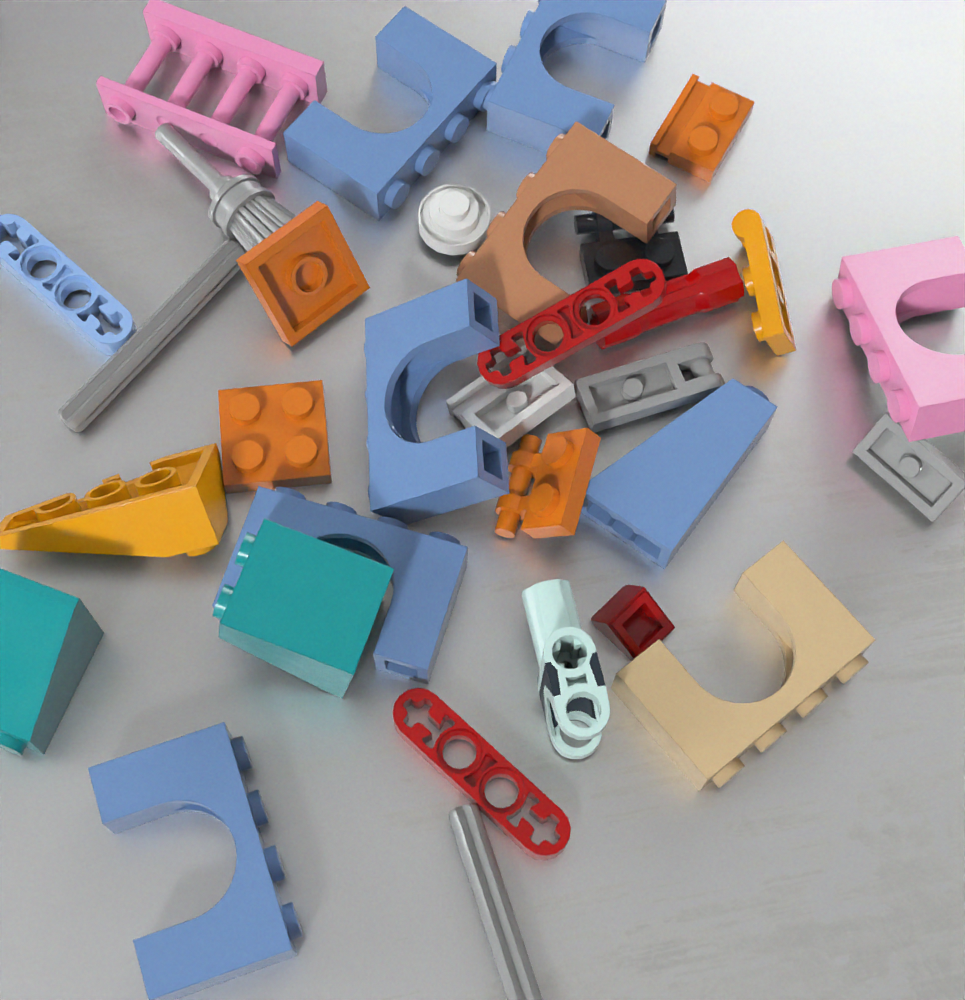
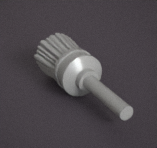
(239, 203)

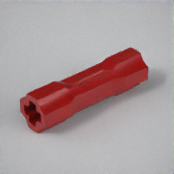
(692, 293)

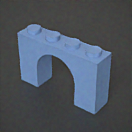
(534, 106)
(380, 168)
(402, 356)
(423, 578)
(249, 922)

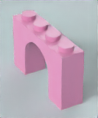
(878, 294)

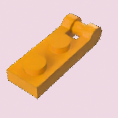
(764, 282)

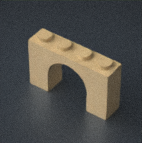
(711, 734)

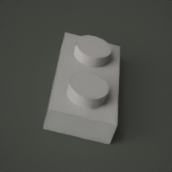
(912, 467)

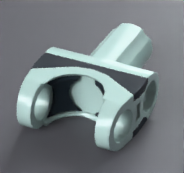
(564, 692)

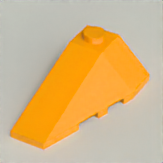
(155, 515)

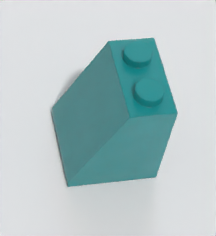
(302, 605)
(43, 656)

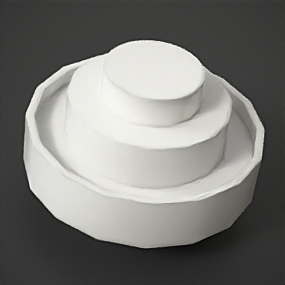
(454, 219)

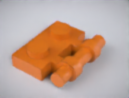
(558, 487)

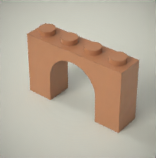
(578, 175)

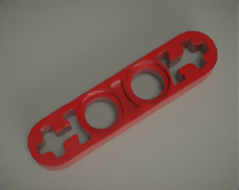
(568, 317)
(486, 767)

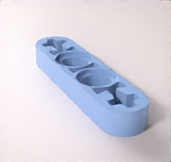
(63, 281)

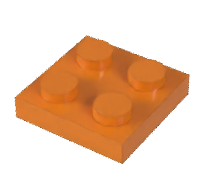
(303, 273)
(274, 436)

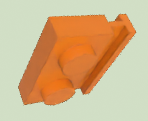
(701, 128)

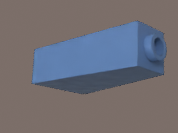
(675, 476)

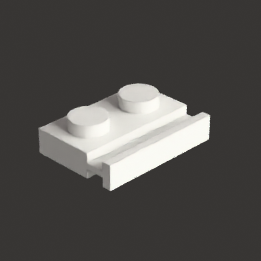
(514, 410)

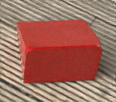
(632, 620)

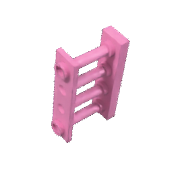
(220, 47)

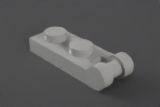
(647, 387)

